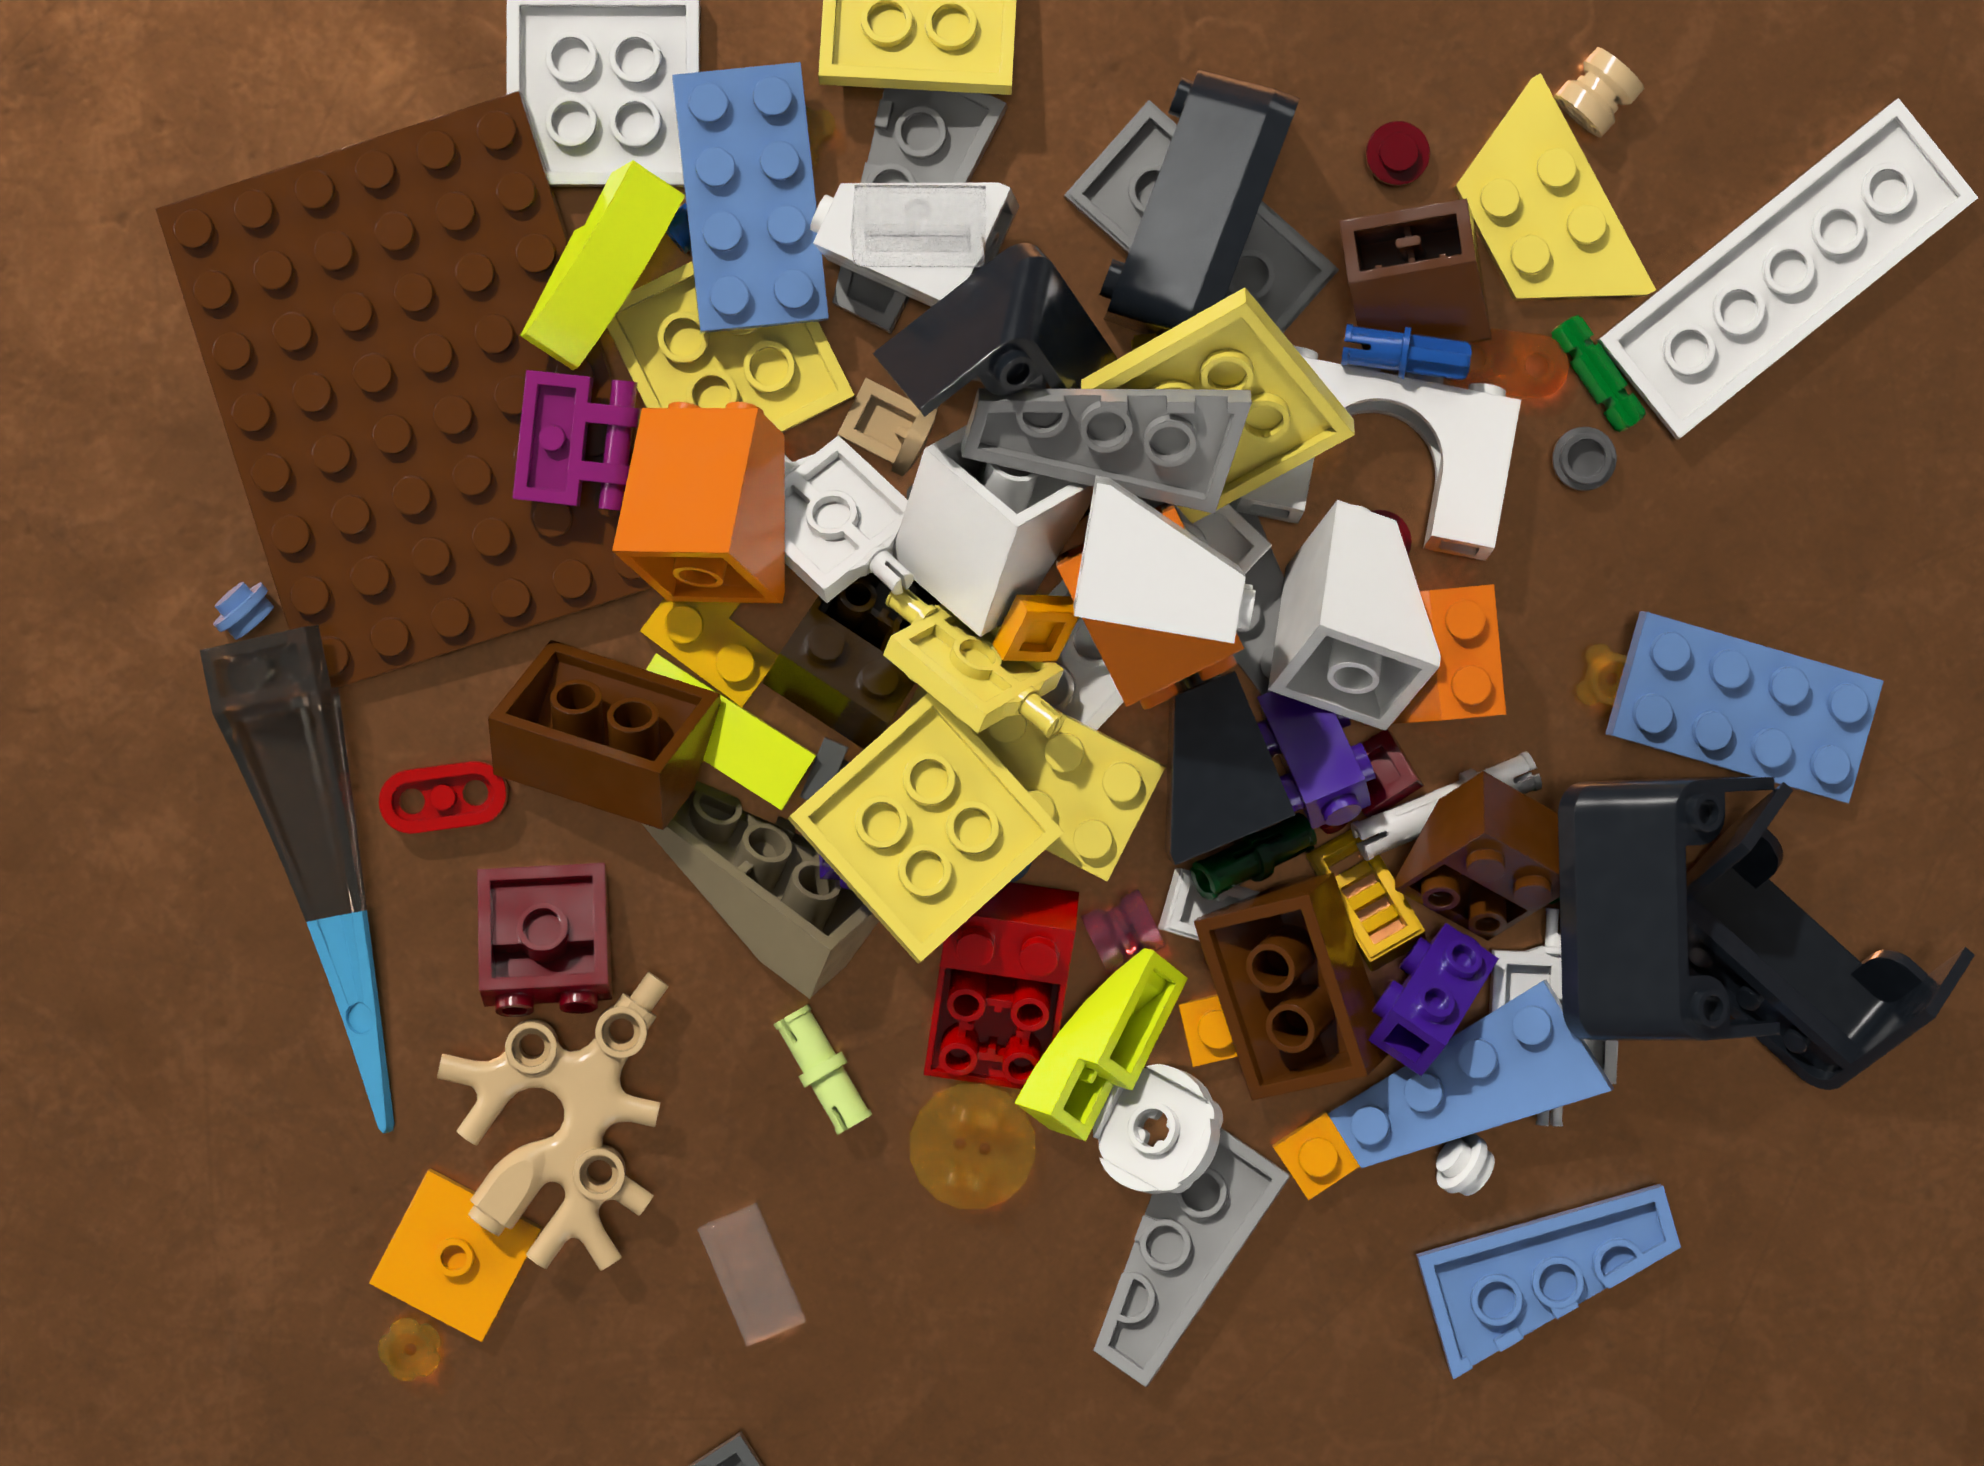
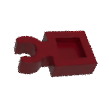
(1393, 774)

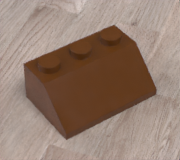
(603, 734)
(1292, 987)

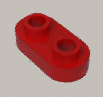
(444, 797)

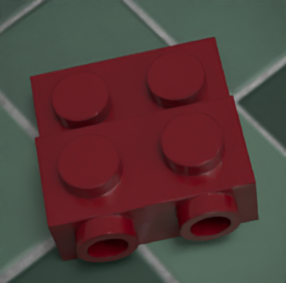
(544, 938)

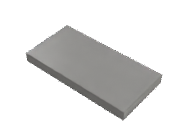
(1276, 260)

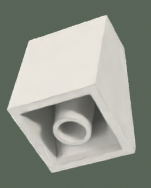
(923, 284)
(983, 531)
(1155, 573)
(1353, 621)

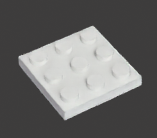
(602, 82)

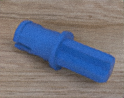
(1407, 353)

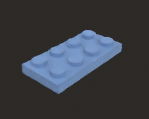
(749, 197)
(1744, 707)

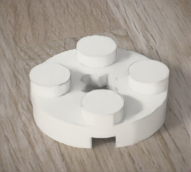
(1190, 1143)

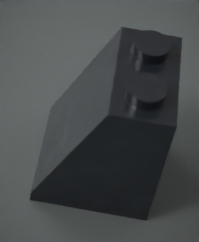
(1217, 769)

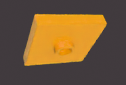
(449, 1261)

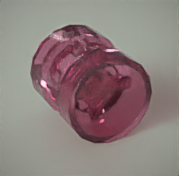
(1122, 931)

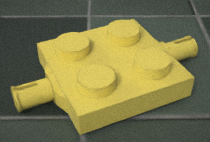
(967, 670)

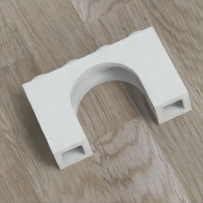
(1465, 432)

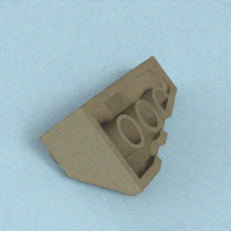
(767, 887)

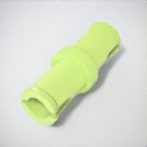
(823, 1069)

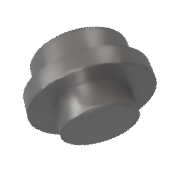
(1584, 458)

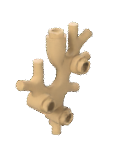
(592, 1101)

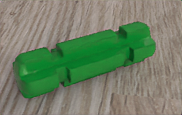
(1599, 373)

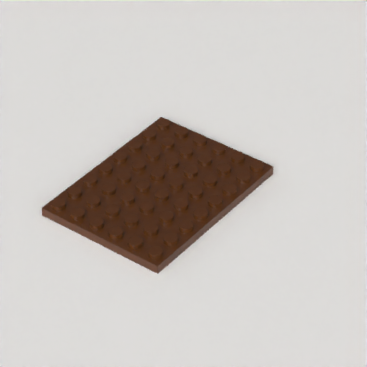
(378, 381)

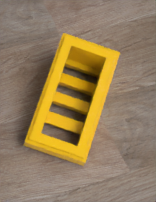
(1397, 943)

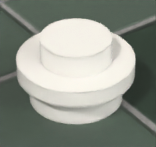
(1464, 1165)

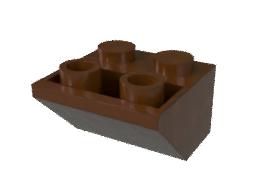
(1418, 272)
(1484, 857)

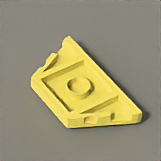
(1546, 209)

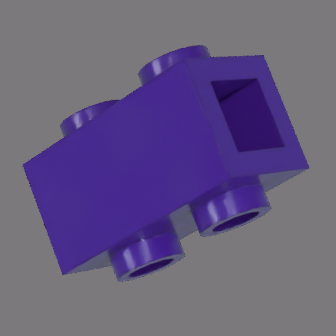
(1320, 766)
(1433, 999)

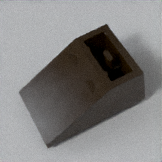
(838, 663)

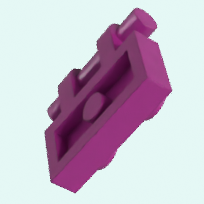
(555, 439)

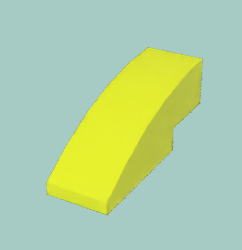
(602, 263)
(748, 746)
(1102, 1045)

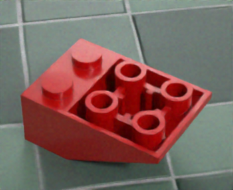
(1002, 987)

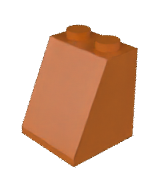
(706, 504)
(1146, 660)
(1470, 663)

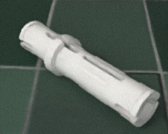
(1408, 819)

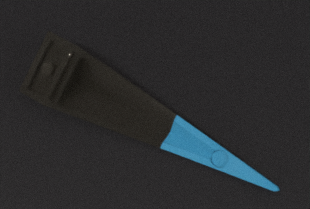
(292, 751)

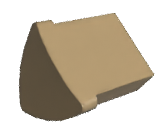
(887, 426)

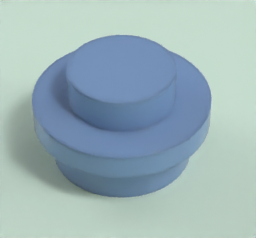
(242, 609)

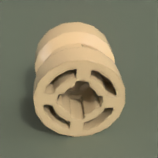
(1595, 96)

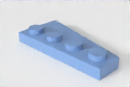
(1486, 1076)
(1525, 1275)

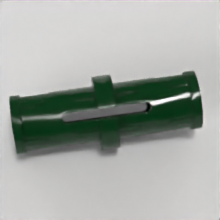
(1253, 856)

